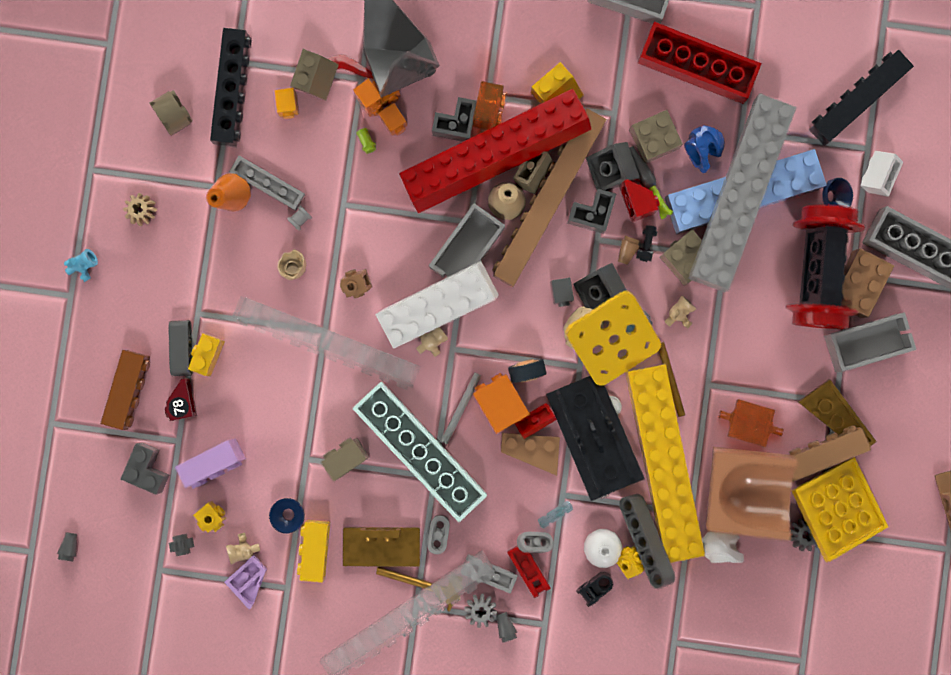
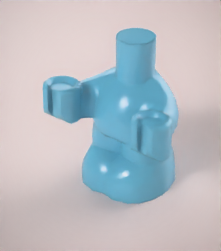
(81, 264)

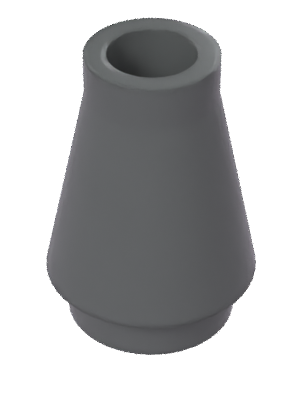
(68, 547)
(505, 628)

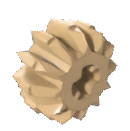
(132, 209)

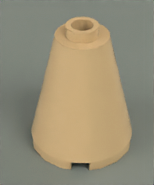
(506, 207)

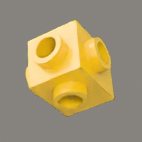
(204, 520)
(630, 562)

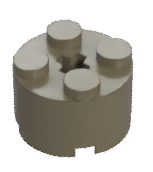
(169, 112)

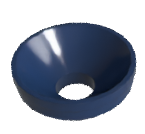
(841, 192)
(279, 522)

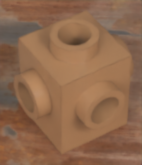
(355, 283)

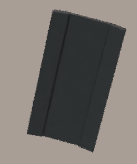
(595, 437)

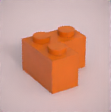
(370, 99)

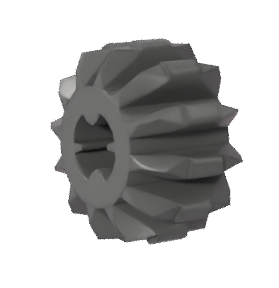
(797, 533)

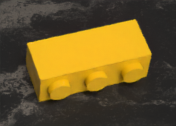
(313, 551)

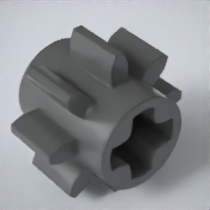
(181, 544)

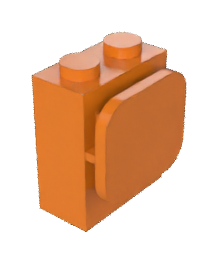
(500, 402)

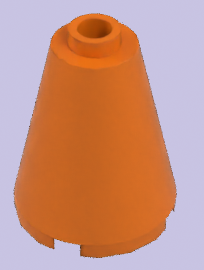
(229, 193)

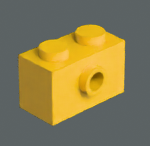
(205, 355)

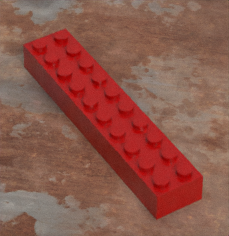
(495, 150)

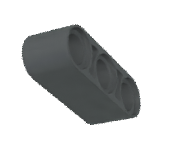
(180, 347)

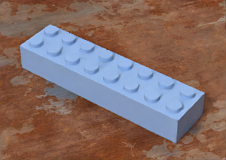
(789, 179)

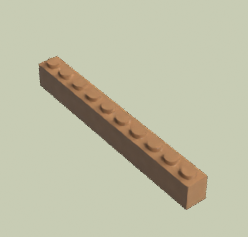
(546, 203)

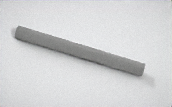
(461, 407)

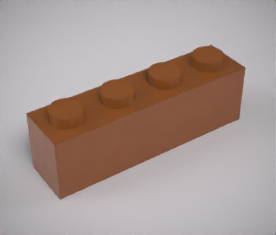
(125, 390)

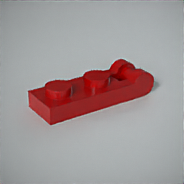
(528, 570)

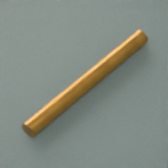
(674, 389)

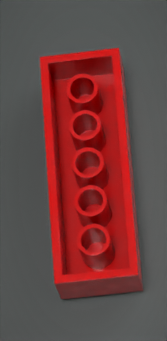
(699, 63)

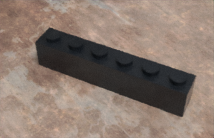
(861, 97)

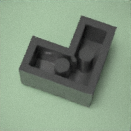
(458, 126)
(594, 217)
(140, 470)

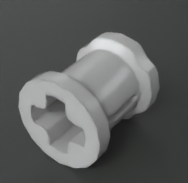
(299, 218)

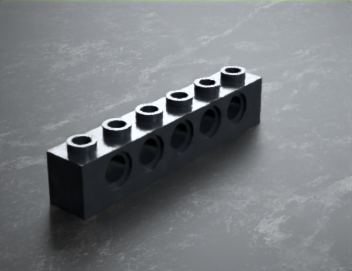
(230, 39)

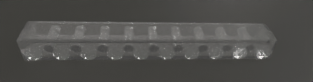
(327, 342)
(408, 615)

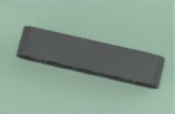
(647, 541)

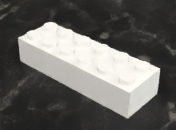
(437, 304)

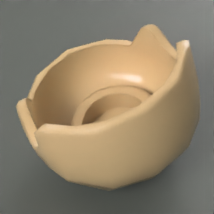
(292, 265)

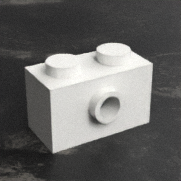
(881, 173)

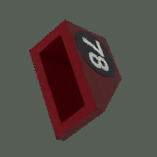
(181, 402)

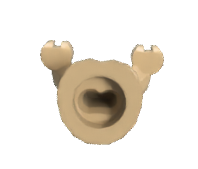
(680, 311)
(431, 341)
(242, 551)

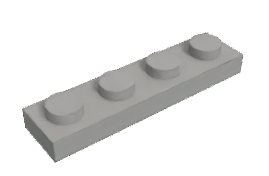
(267, 183)

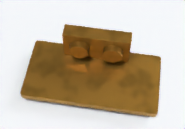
(381, 546)

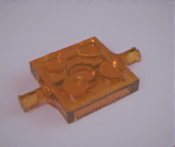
(751, 423)

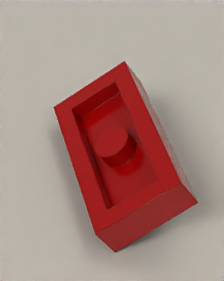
(535, 421)

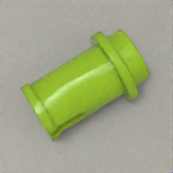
(366, 141)

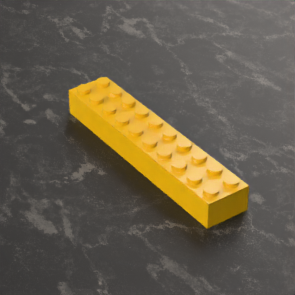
(665, 463)

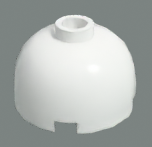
(602, 548)

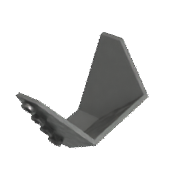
(395, 47)

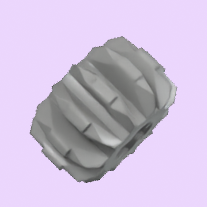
(486, 615)

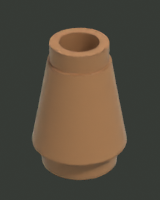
(628, 249)

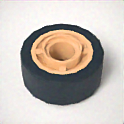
(527, 370)

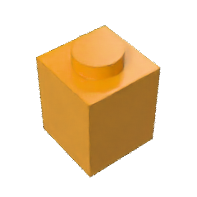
(286, 103)

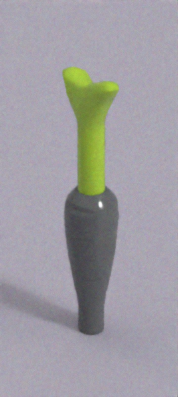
(648, 181)

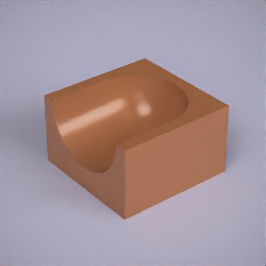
(750, 493)

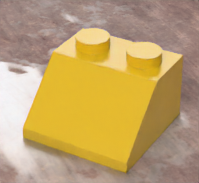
(555, 83)

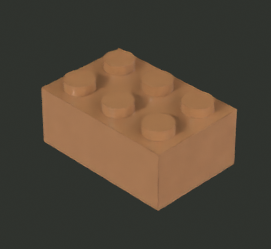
(864, 281)

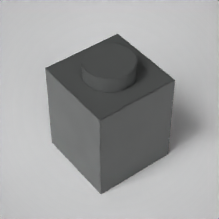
(562, 291)

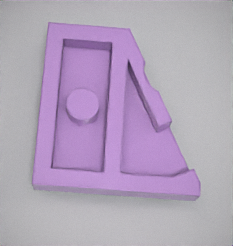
(247, 581)

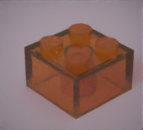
(488, 105)

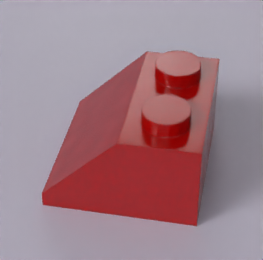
(638, 200)

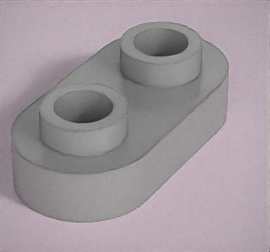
(439, 534)
(533, 542)

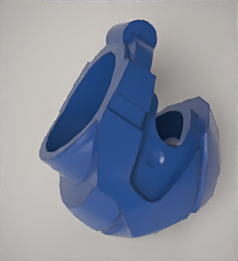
(702, 142)

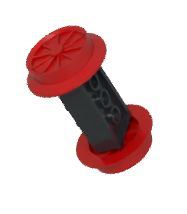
(824, 266)

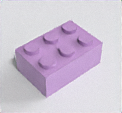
(210, 464)

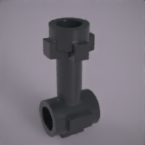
(645, 253)

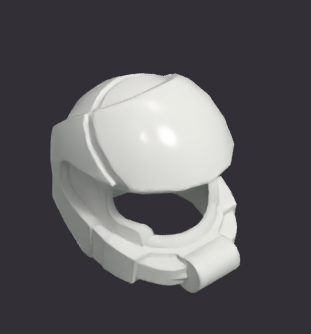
(722, 547)

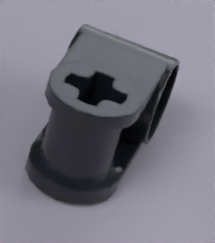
(594, 589)

